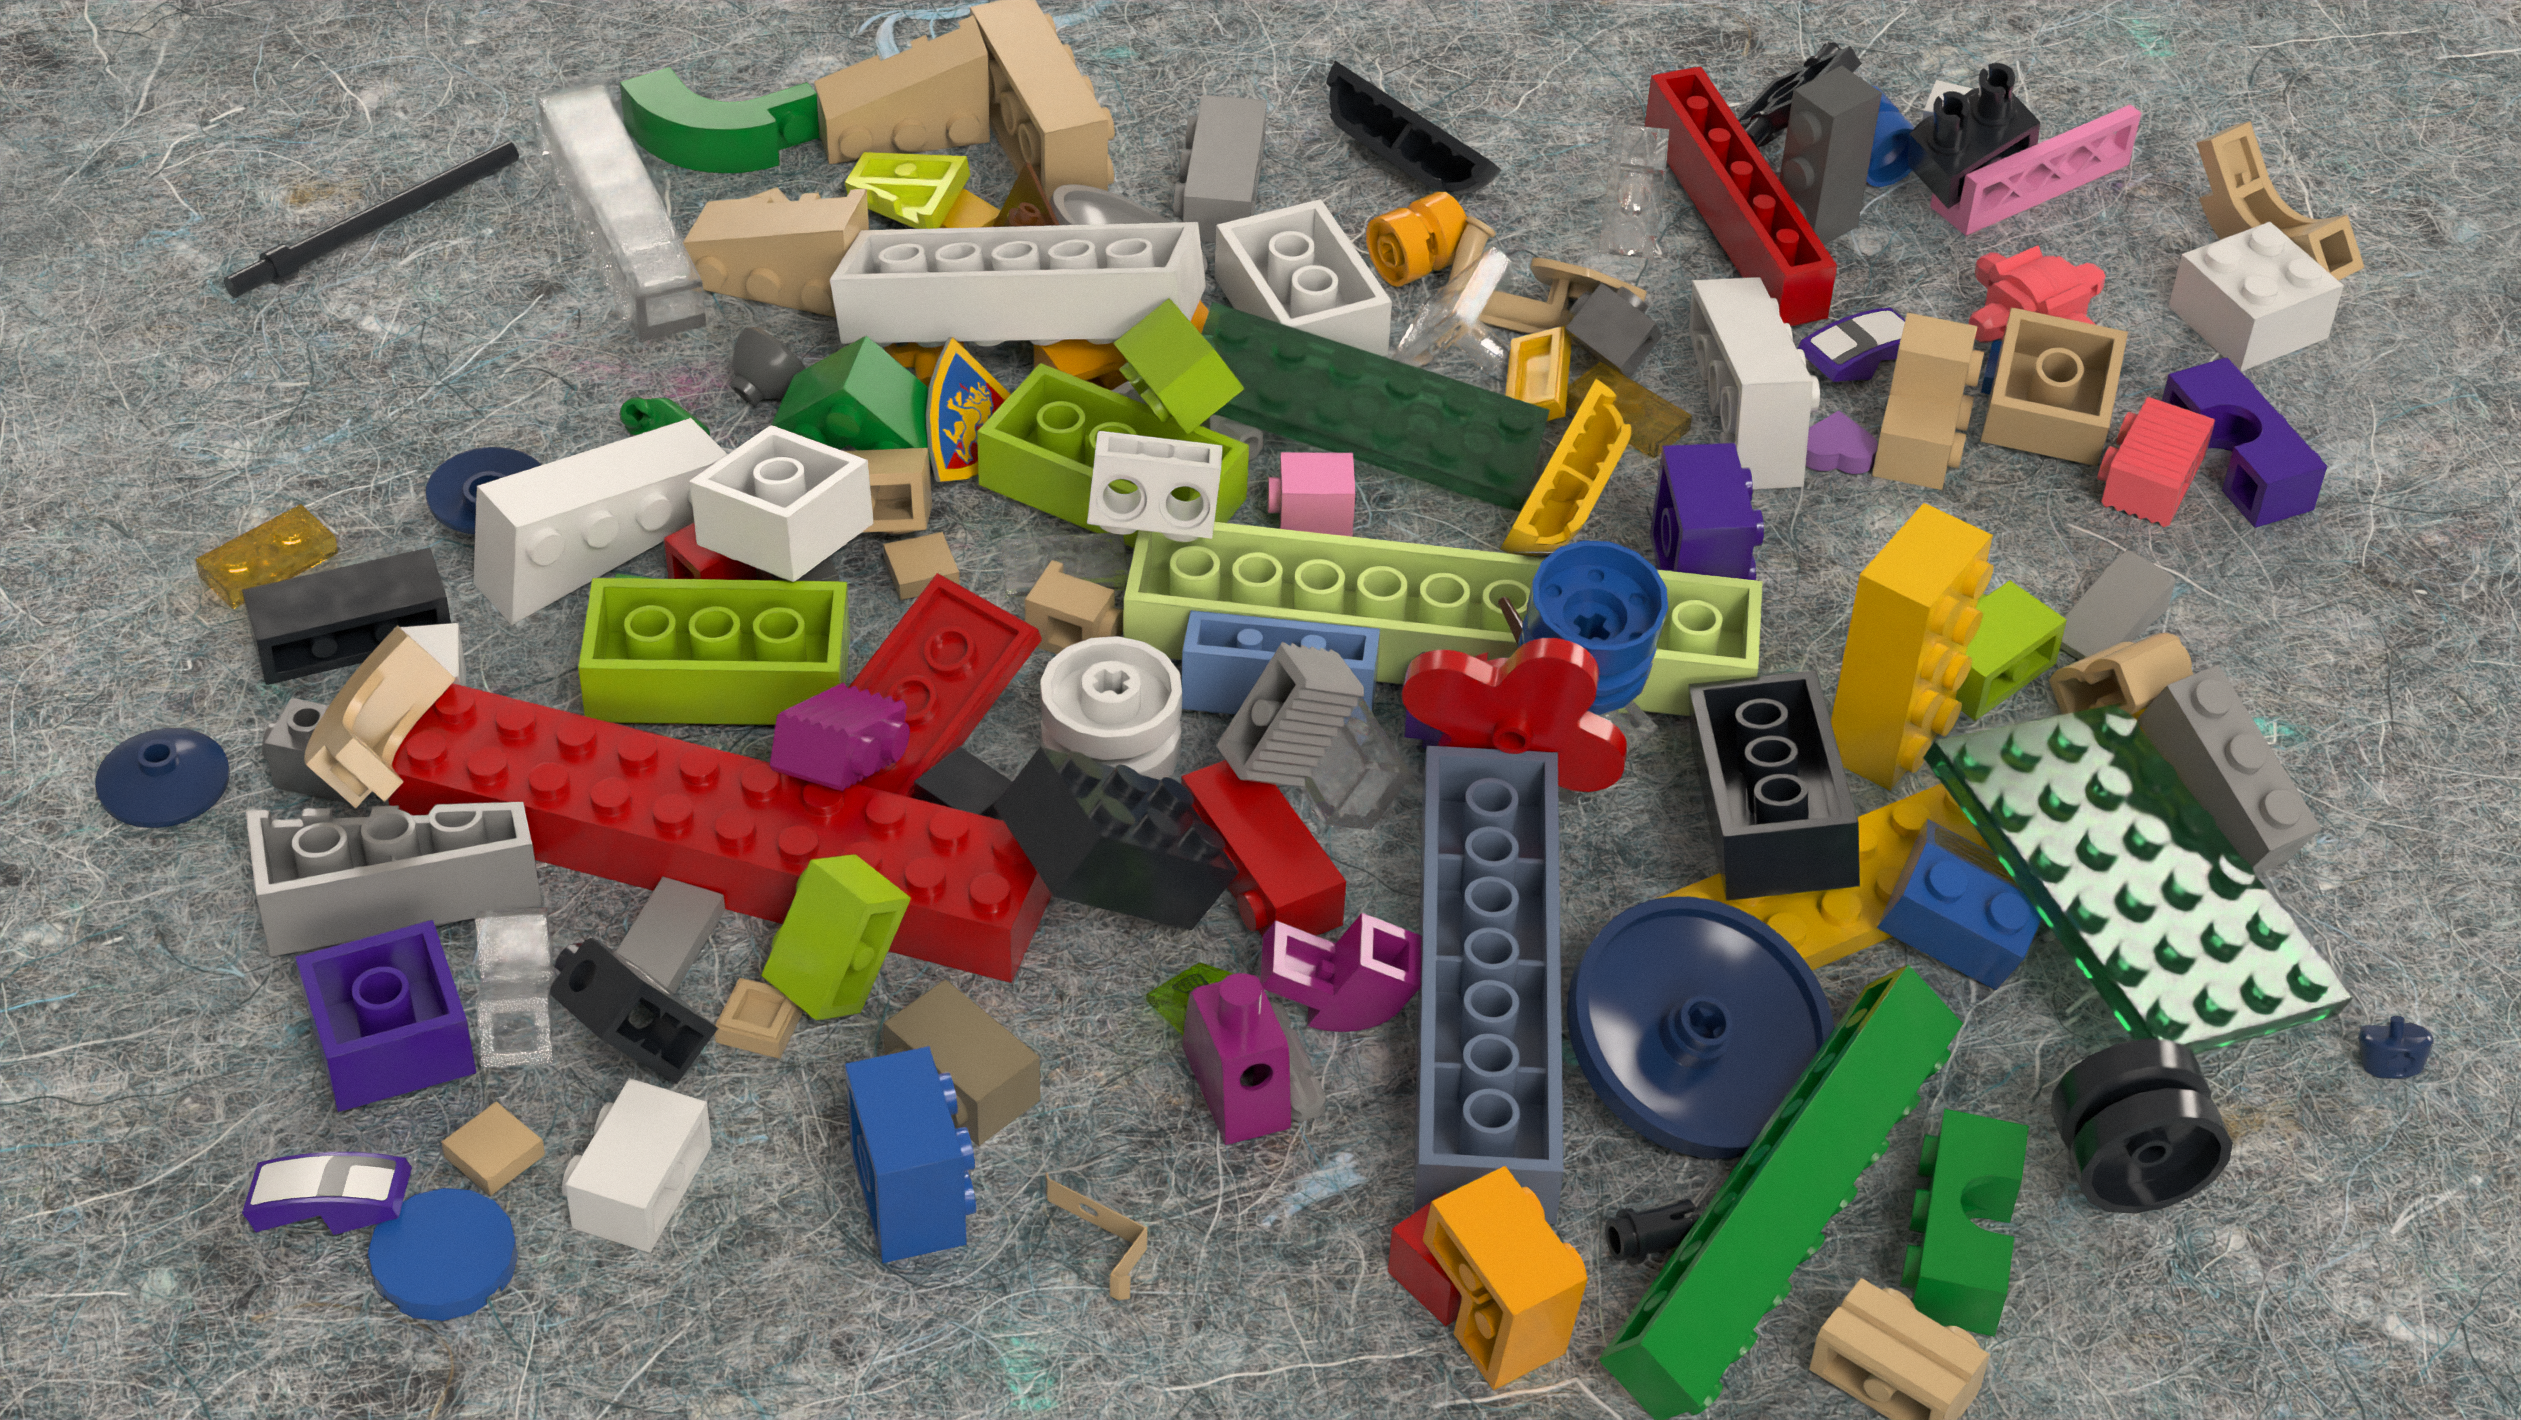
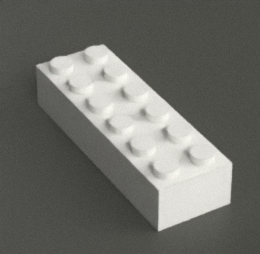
(1014, 282)

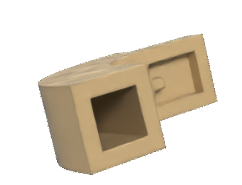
(2246, 198)
(372, 716)

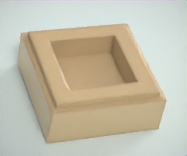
(916, 562)
(757, 1019)
(493, 1148)

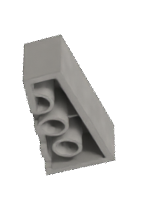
(364, 876)

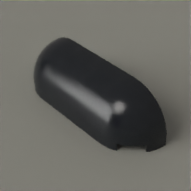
(1405, 136)

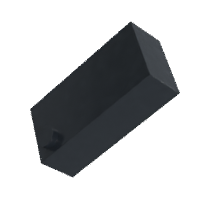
(1773, 786)

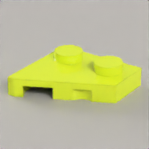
(910, 186)

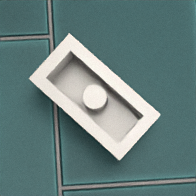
(637, 1164)

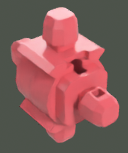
(2032, 284)

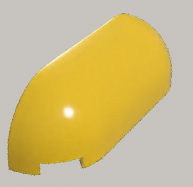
(1572, 477)

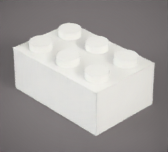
(1303, 274)

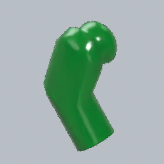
(653, 413)

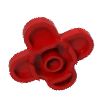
(1520, 706)

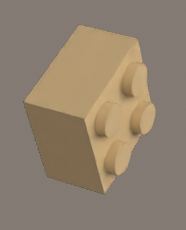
(2054, 386)

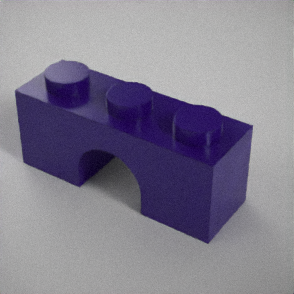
(2270, 465)

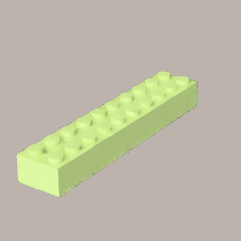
(1418, 600)

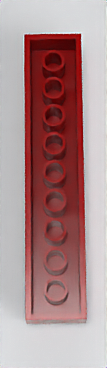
(723, 822)

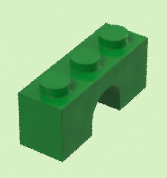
(1959, 1268)

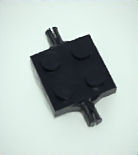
(1770, 111)

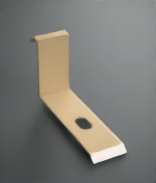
(1109, 1221)

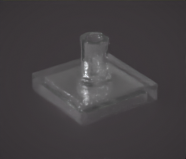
(1453, 316)

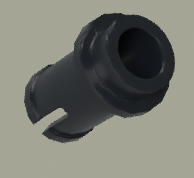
(1640, 1233)

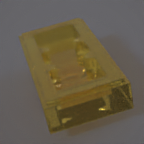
(1651, 417)

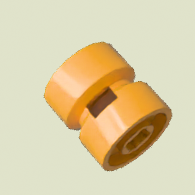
(1416, 238)

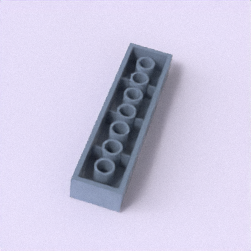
(1489, 974)

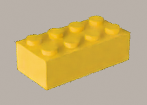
(1909, 644)

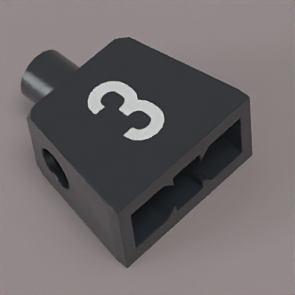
(603, 990)

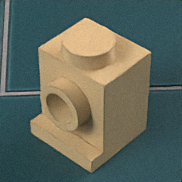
(1070, 610)

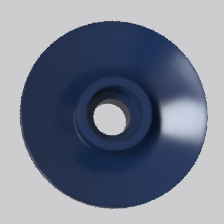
(454, 483)
(162, 777)

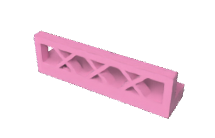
(2043, 171)

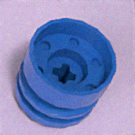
(1606, 604)

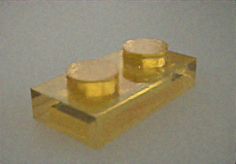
(267, 554)

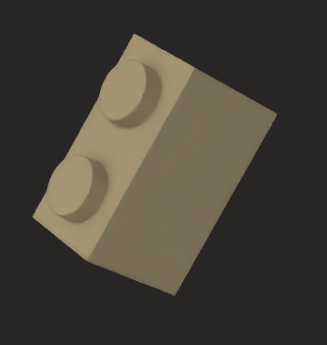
(989, 1066)

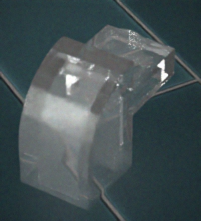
(514, 997)

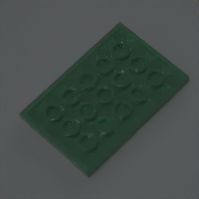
(2137, 880)

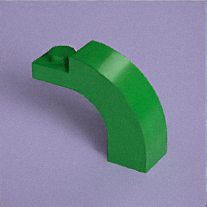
(714, 133)

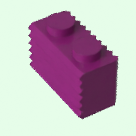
(839, 737)

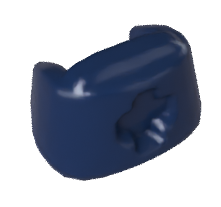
(2395, 1049)

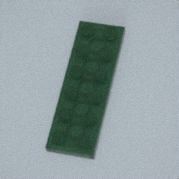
(1377, 408)

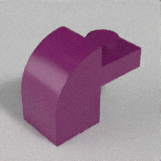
(1346, 982)

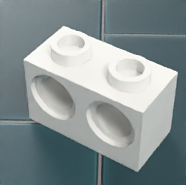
(1156, 469)

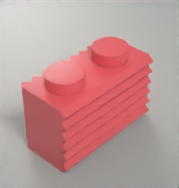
(2155, 460)

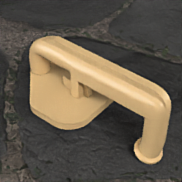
(1527, 314)

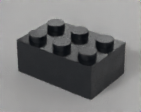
(1116, 838)

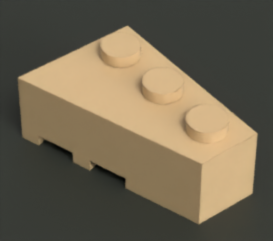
(909, 101)
(778, 248)

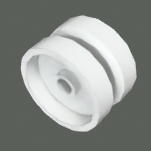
(1114, 705)

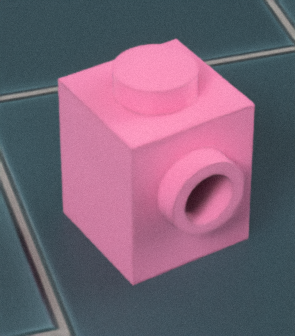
(1314, 493)

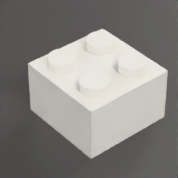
(2255, 296)
(781, 503)

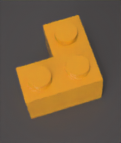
(1512, 1272)

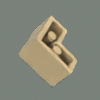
(1928, 402)

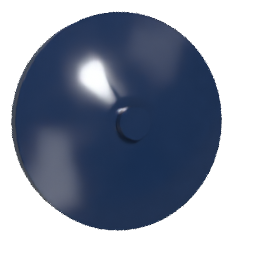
(1694, 1022)

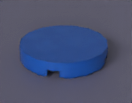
(443, 1254)

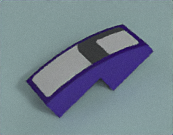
(1855, 344)
(340, 1187)

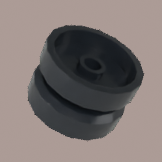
(2140, 1126)

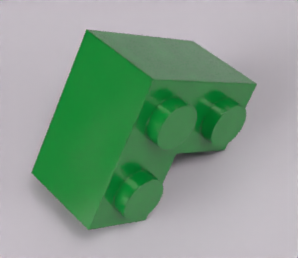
(857, 401)

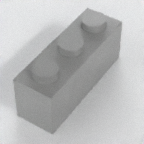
(1223, 163)
(2229, 768)

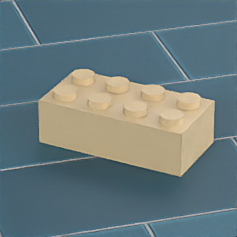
(1041, 101)

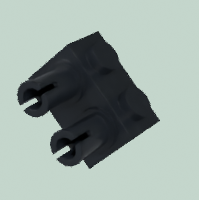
(1971, 133)

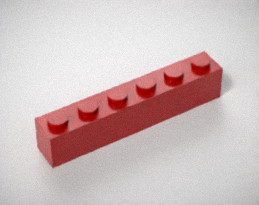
(1741, 195)

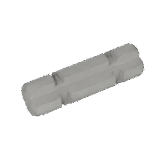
(1305, 1090)

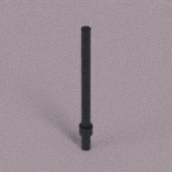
(284, 262)

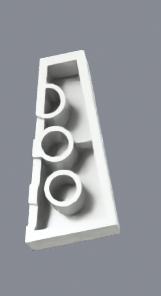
(1754, 378)
(584, 515)

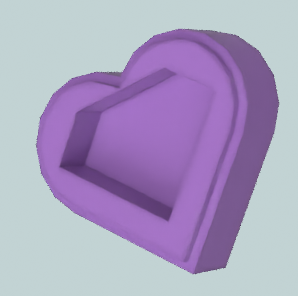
(1840, 445)

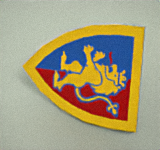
(958, 405)

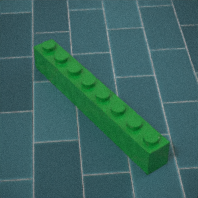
(1781, 1197)

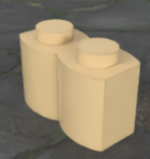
(2122, 675)

